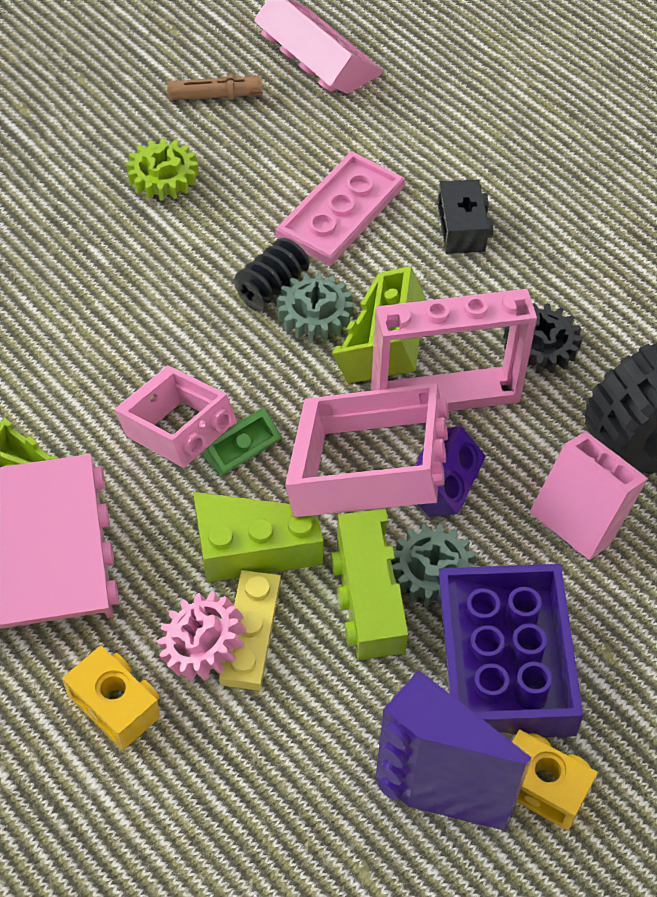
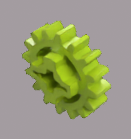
(165, 169)

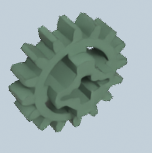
(298, 308)
(421, 557)

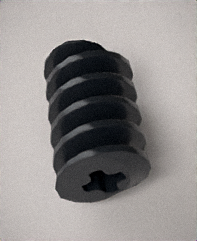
(269, 272)

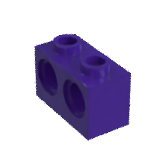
(460, 470)

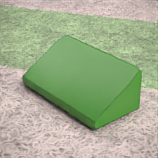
(242, 442)

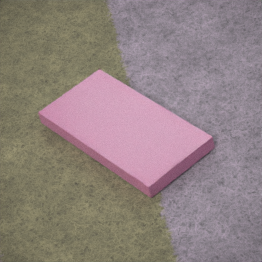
(340, 207)

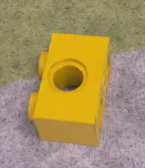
(119, 718)
(559, 799)

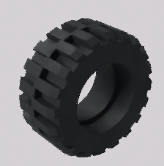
(625, 410)

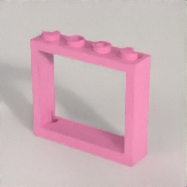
(455, 315)
(367, 489)

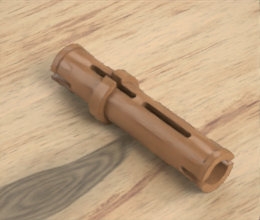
(215, 88)

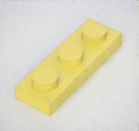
(257, 602)

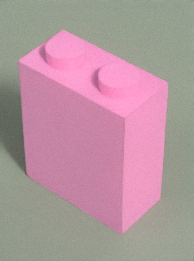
(588, 495)

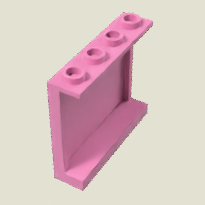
(54, 542)

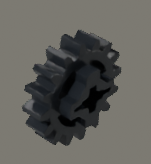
(550, 334)

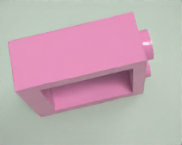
(170, 389)

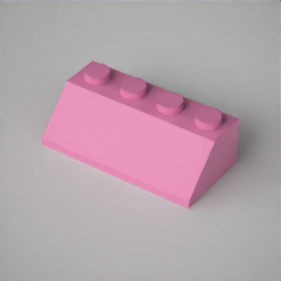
(316, 46)

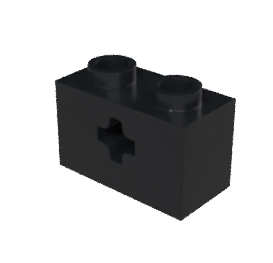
(463, 216)

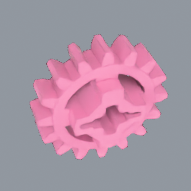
(201, 636)

